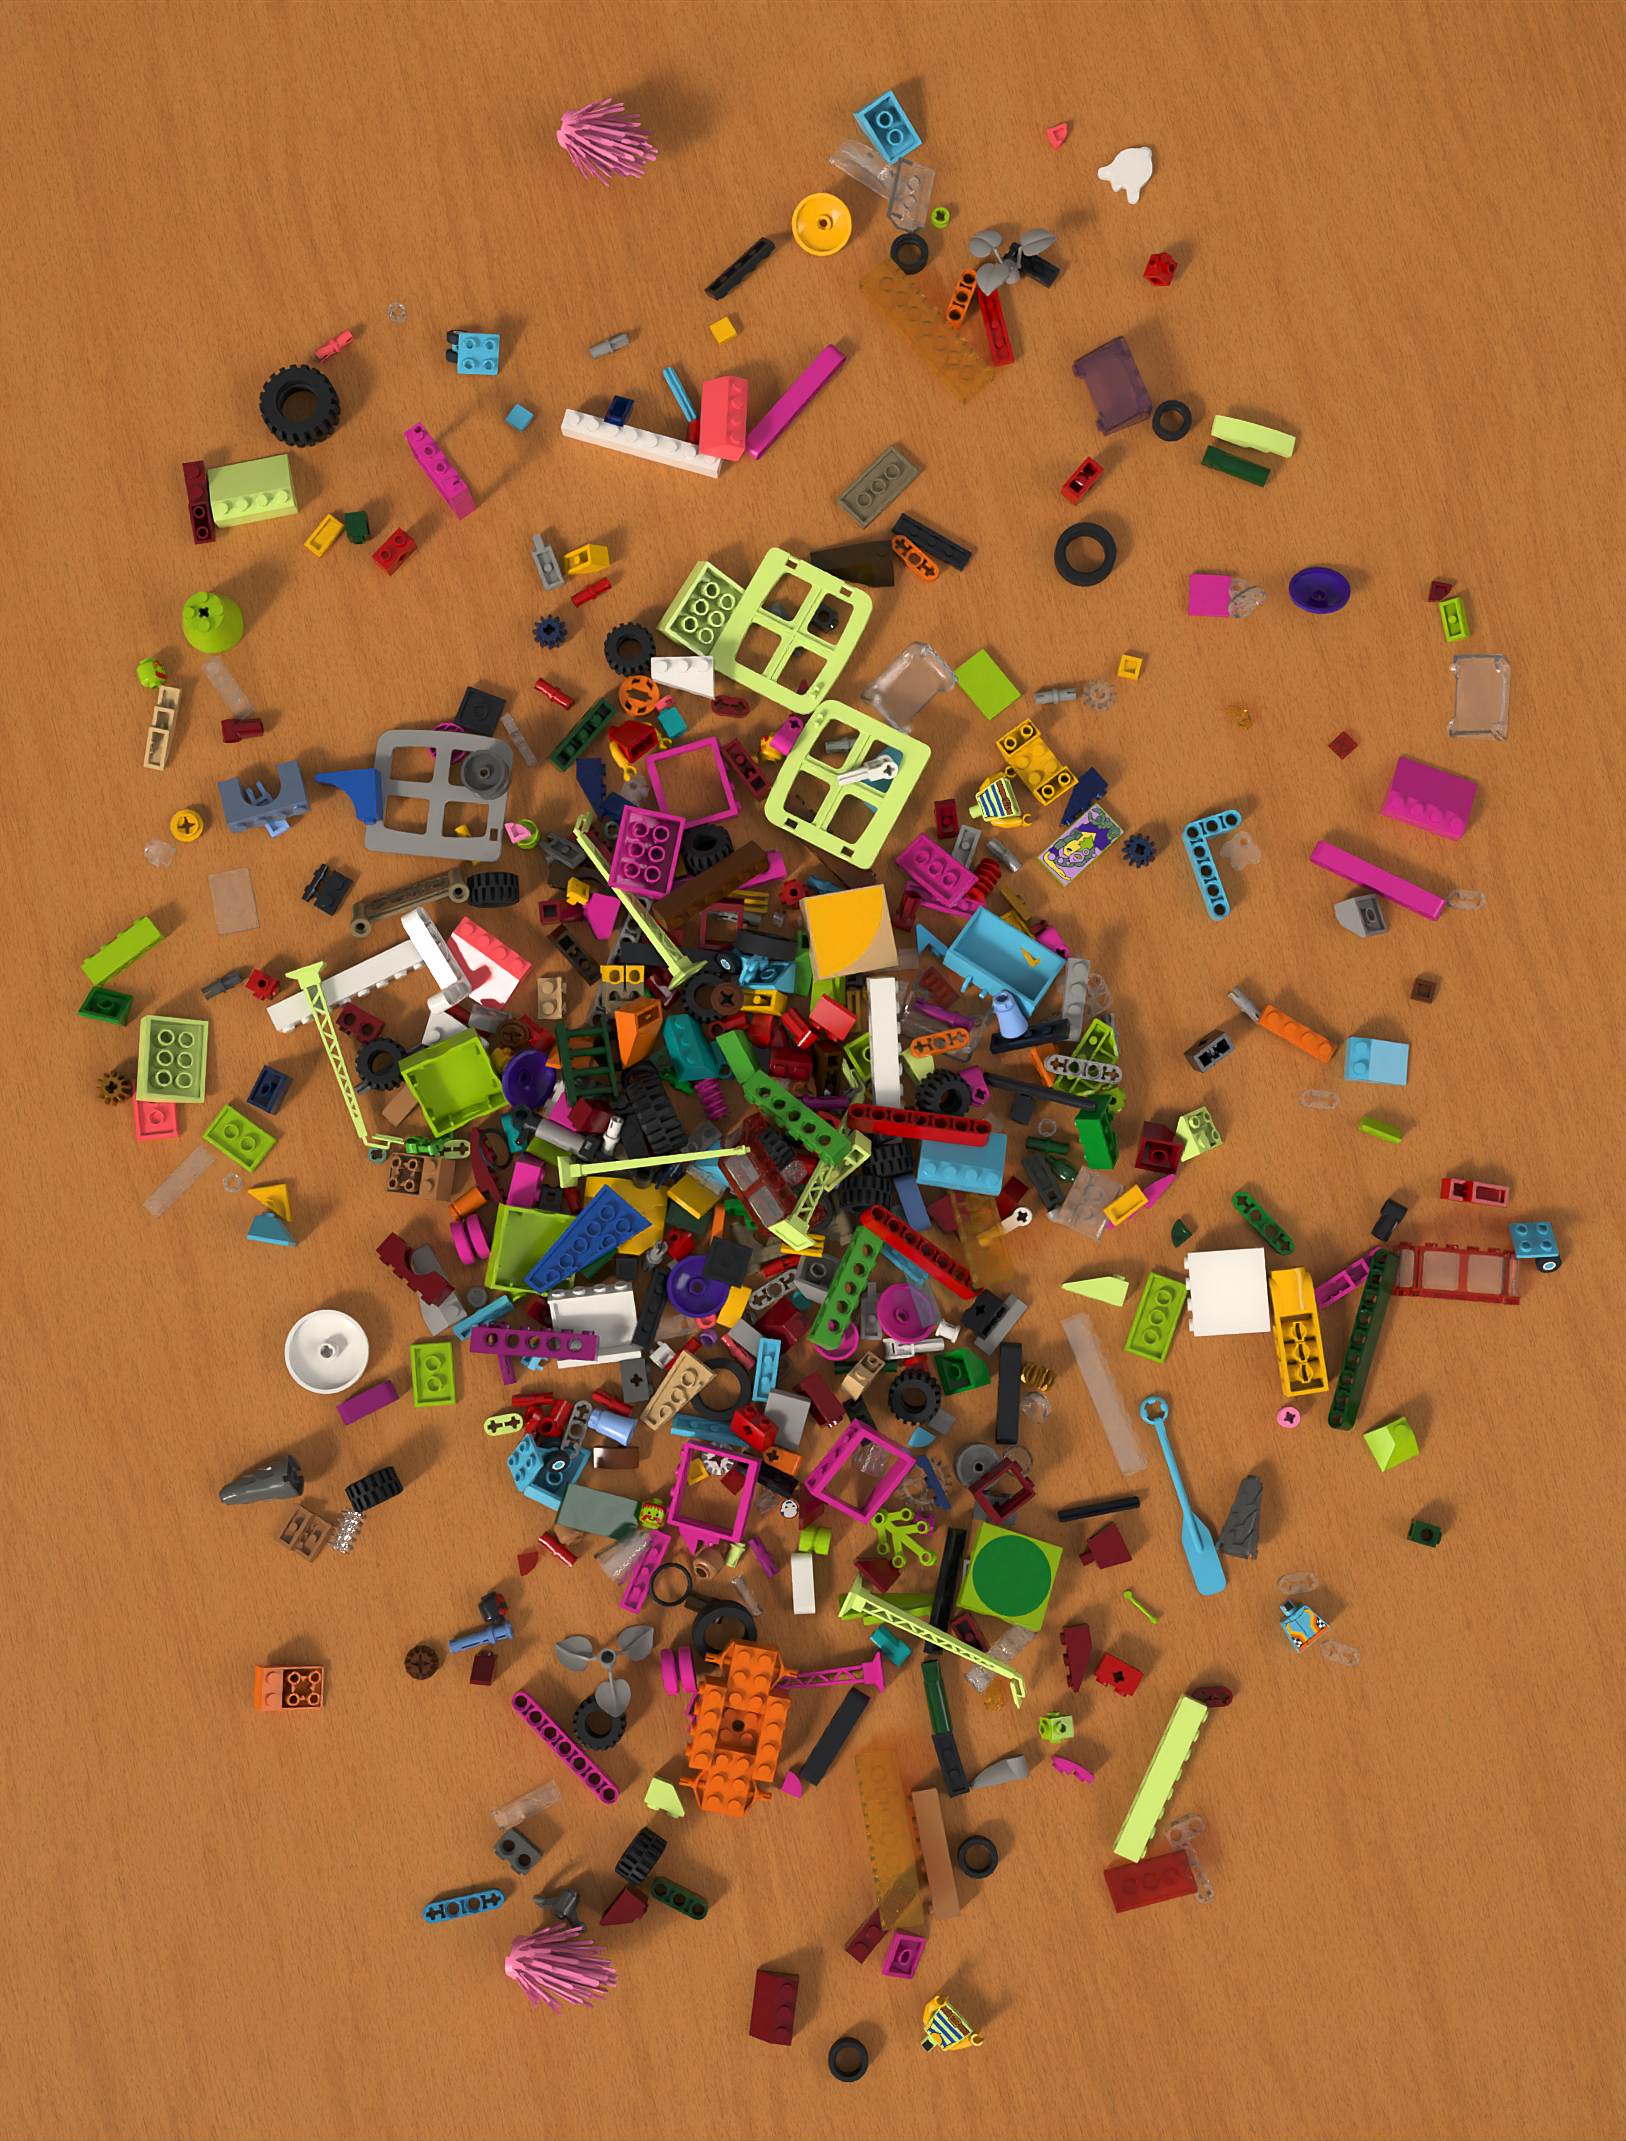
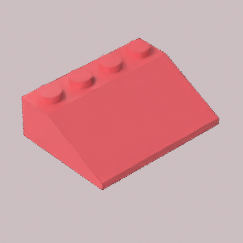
(488, 964)

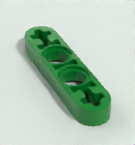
(1262, 1223)

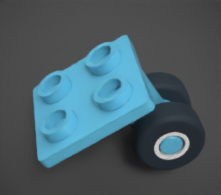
(473, 352)
(732, 960)
(1537, 1241)
(529, 1459)

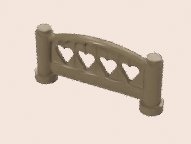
(365, 914)
(839, 1228)

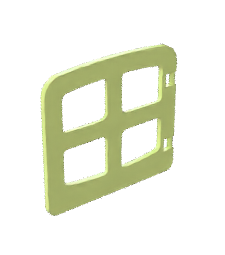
(793, 632)
(888, 804)

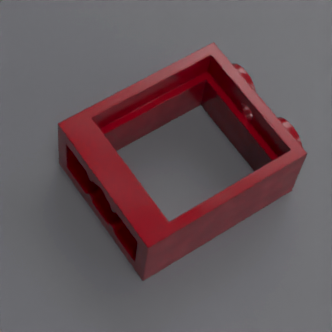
(725, 904)
(824, 1405)
(1011, 1504)

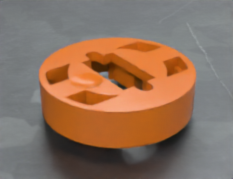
(635, 704)

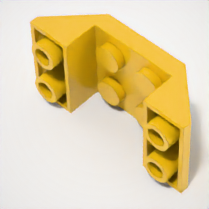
(1035, 763)

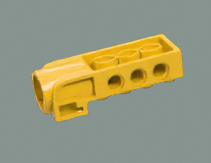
(1296, 1331)

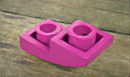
(1067, 1765)

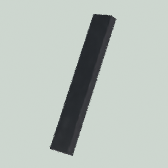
(648, 955)
(946, 1585)

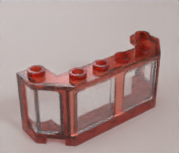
(758, 1179)
(1457, 1273)

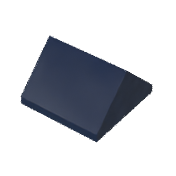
(269, 1090)

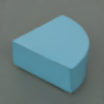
(920, 1438)

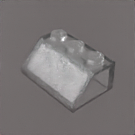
(910, 196)
(1085, 1203)

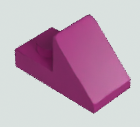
(691, 1538)

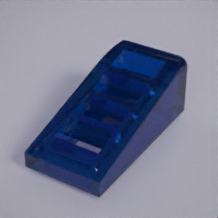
(619, 411)

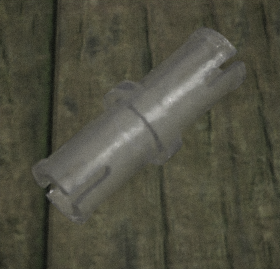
(706, 1179)
(746, 1596)

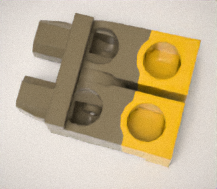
(620, 986)

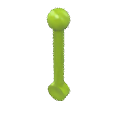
(1128, 1595)

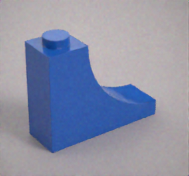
(362, 787)

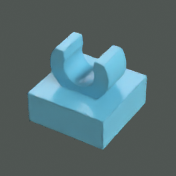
(532, 1362)

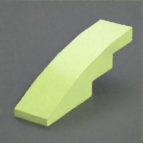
(1253, 435)

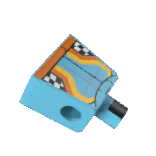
(1301, 1625)

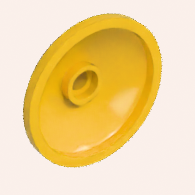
(808, 228)

